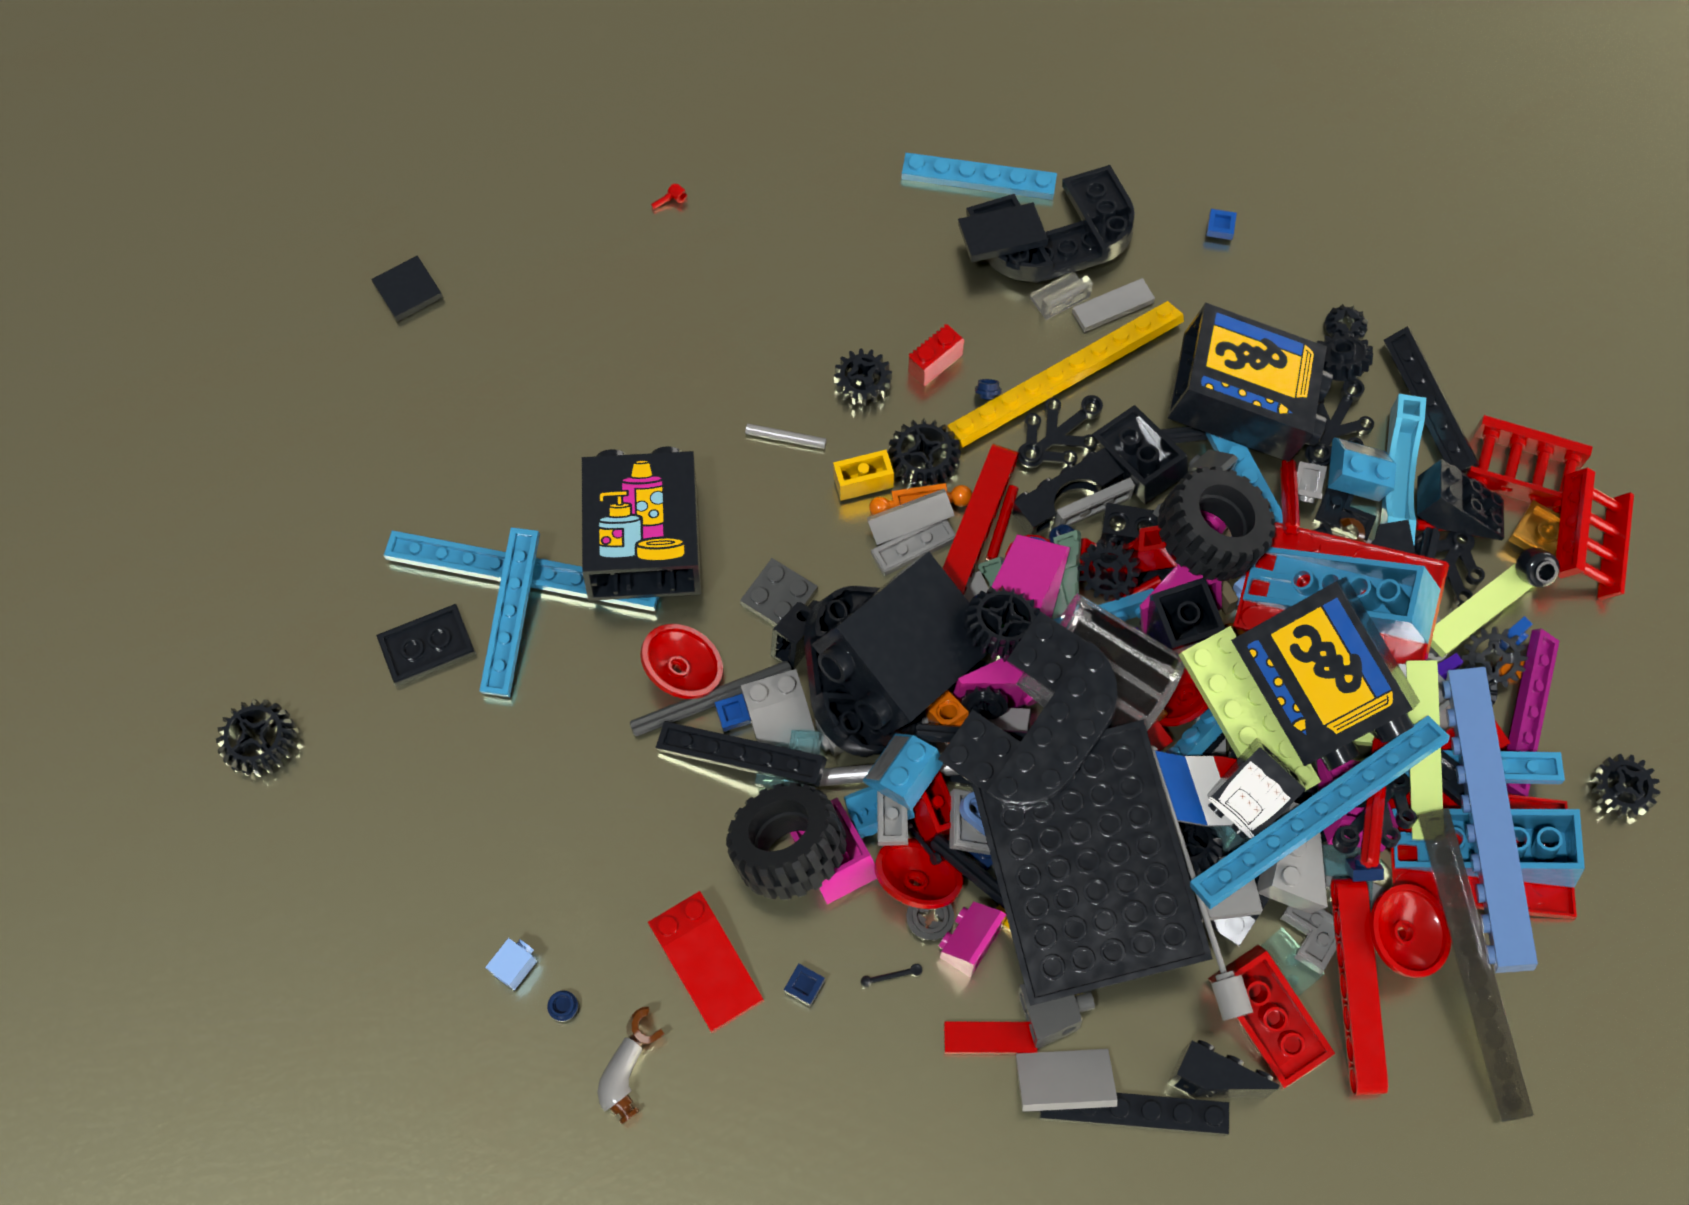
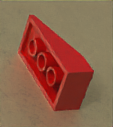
(705, 961)
(1279, 1021)

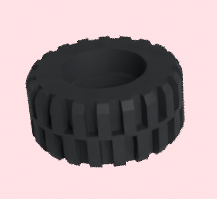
(1233, 502)
(798, 866)

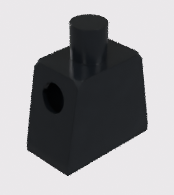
(789, 635)

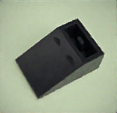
(1459, 503)
(1210, 1075)

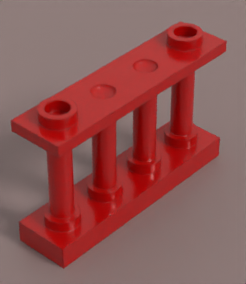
(1525, 439)
(1574, 533)

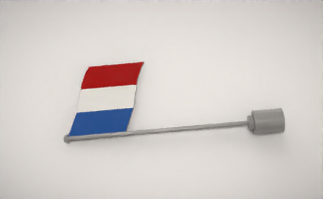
(1186, 787)

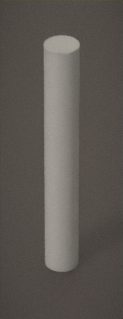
(786, 436)

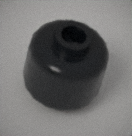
(1537, 567)

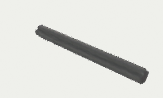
(692, 706)

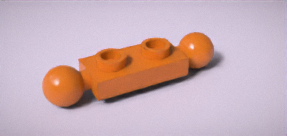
(959, 496)

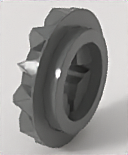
(936, 929)

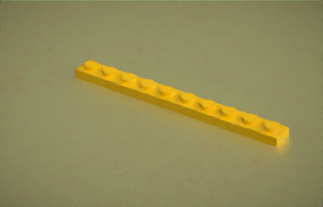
(1065, 373)

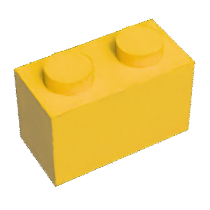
(863, 475)

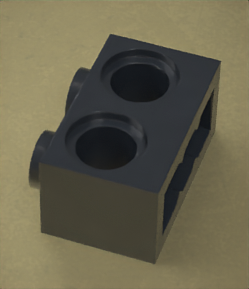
(1129, 519)

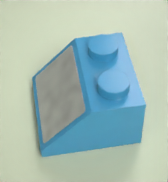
(1361, 470)
(904, 769)

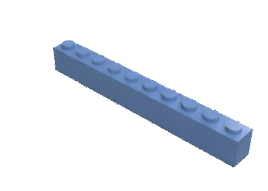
(1490, 822)

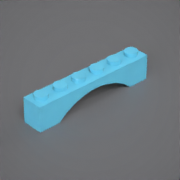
(1404, 438)

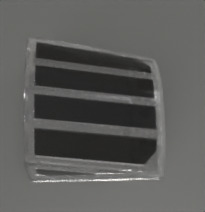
(1142, 666)

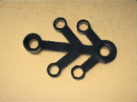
(1334, 428)
(1058, 435)
(1463, 551)
(1398, 794)

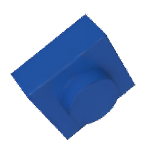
(1221, 224)
(1518, 629)
(732, 712)

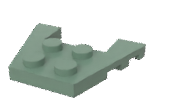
(1070, 580)

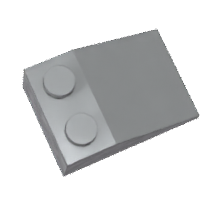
(777, 708)

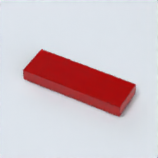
(987, 1038)

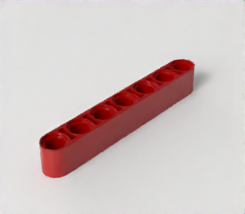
(980, 515)
(1359, 987)

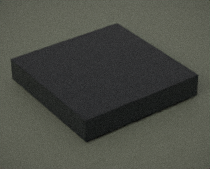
(407, 288)

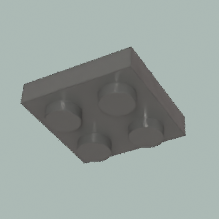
(777, 592)

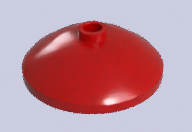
(681, 661)
(1185, 703)
(912, 878)
(1422, 930)

